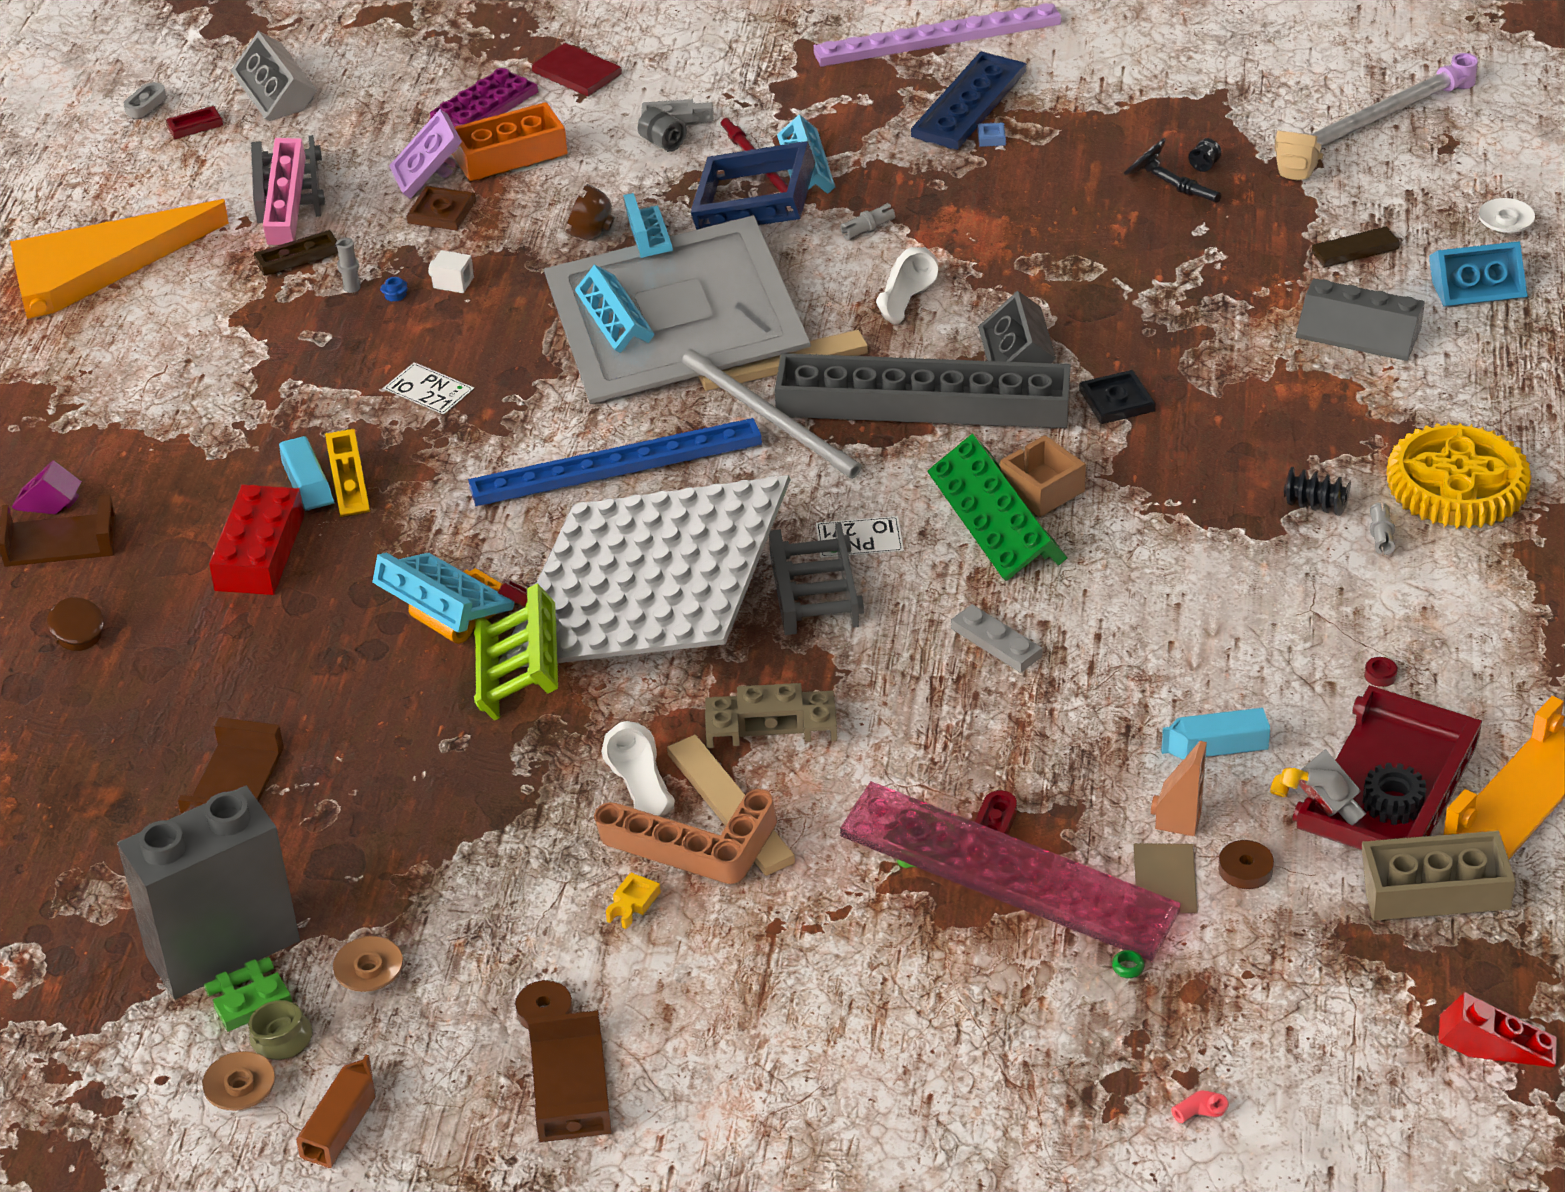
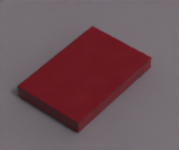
(576, 69)

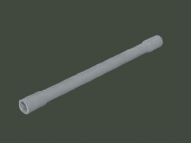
(837, 458)

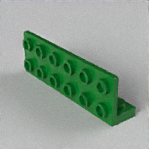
(992, 509)

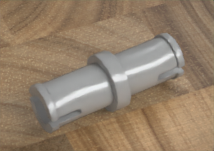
(867, 221)
(348, 265)
(1382, 528)

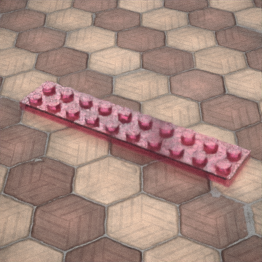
(1011, 870)

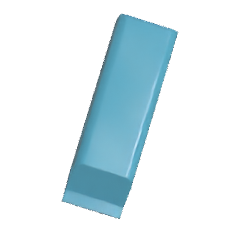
(305, 473)
(1223, 732)

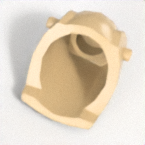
(1296, 154)

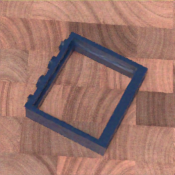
(765, 208)

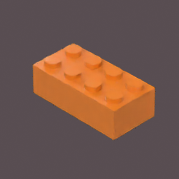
(510, 141)

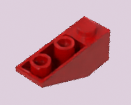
(1493, 1034)

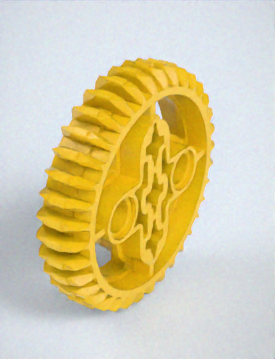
(1459, 475)

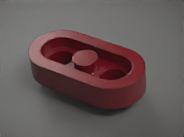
(990, 811)

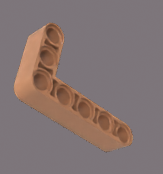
(688, 848)

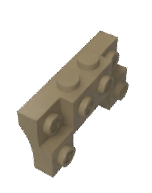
(770, 711)

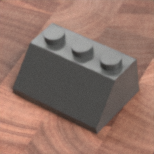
(1017, 333)

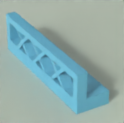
(805, 131)
(644, 225)
(615, 301)

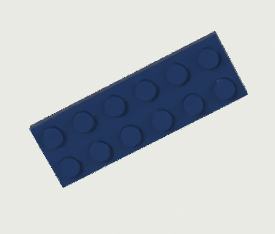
(968, 100)

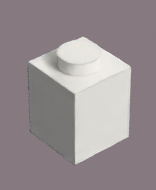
(451, 271)

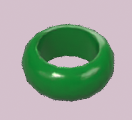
(1128, 955)

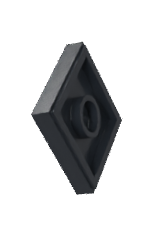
(1117, 396)

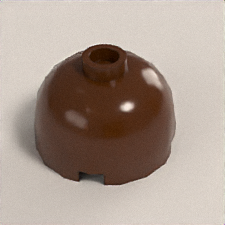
(590, 214)

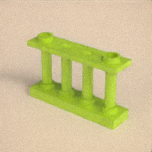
(540, 652)

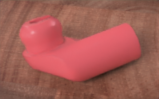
(1200, 1103)

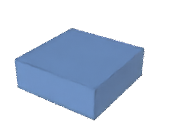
(991, 134)

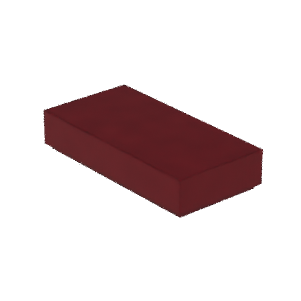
(194, 122)

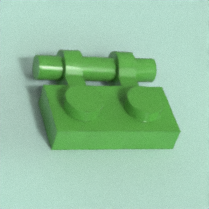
(238, 1005)

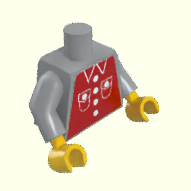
(1325, 783)

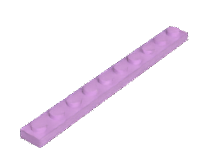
(936, 34)

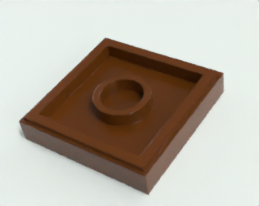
(441, 208)

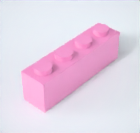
(284, 191)

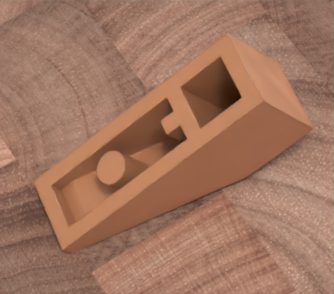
(1181, 796)

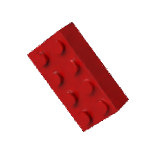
(257, 539)

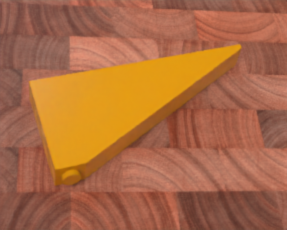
(80, 261)

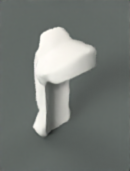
(910, 275)
(632, 755)

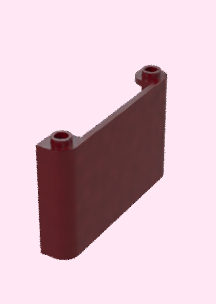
(1394, 732)

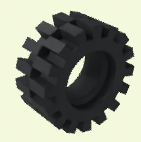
(1390, 806)

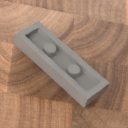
(996, 638)

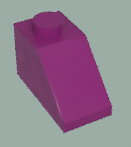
(48, 491)

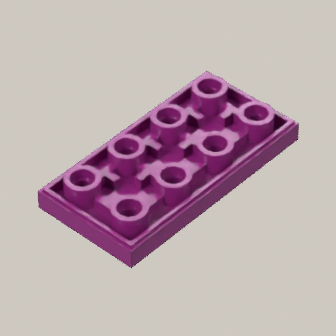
(488, 97)

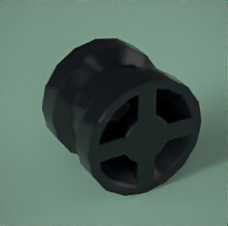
(1205, 155)

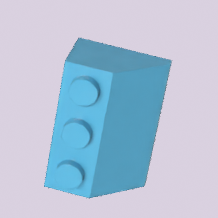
(1478, 273)

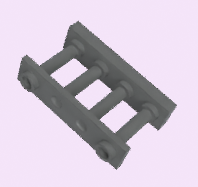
(261, 172)
(790, 591)

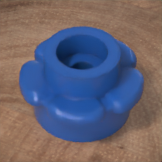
(394, 289)

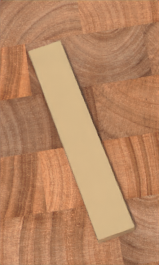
(844, 344)
(724, 796)

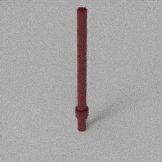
(739, 138)

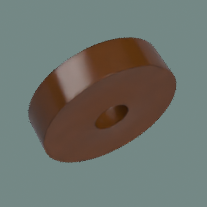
(1242, 876)
(542, 993)

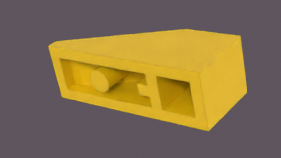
(347, 472)

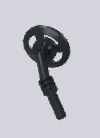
(1183, 184)

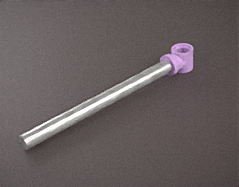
(1459, 75)

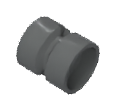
(662, 129)

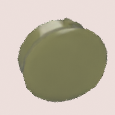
(279, 1030)

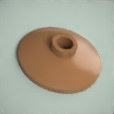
(367, 963)
(238, 1080)

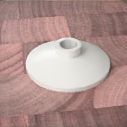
(1506, 215)

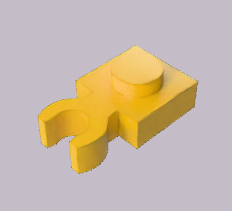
(632, 896)

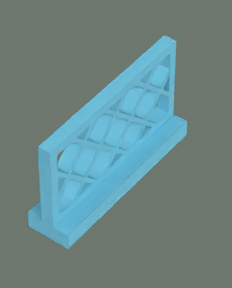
(438, 589)

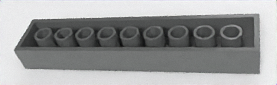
(923, 390)

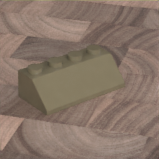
(1437, 875)

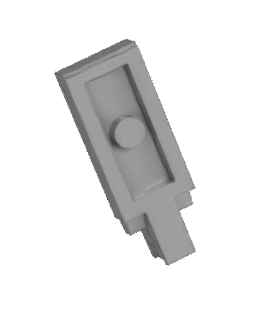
(684, 110)

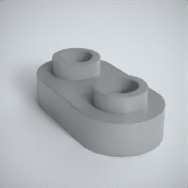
(144, 100)

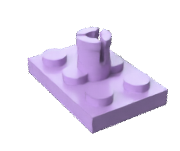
(426, 154)

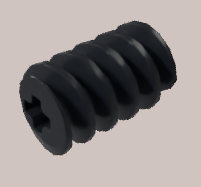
(1316, 492)

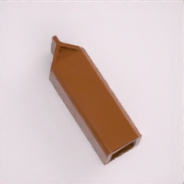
(337, 1114)

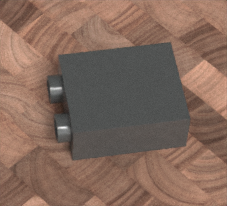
(209, 890)

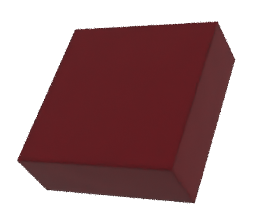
(513, 592)

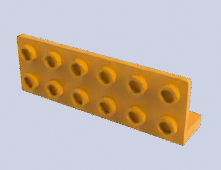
(1522, 790)

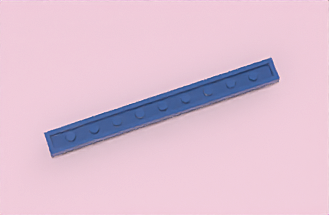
(614, 462)

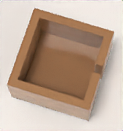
(1049, 477)

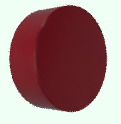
(1380, 671)

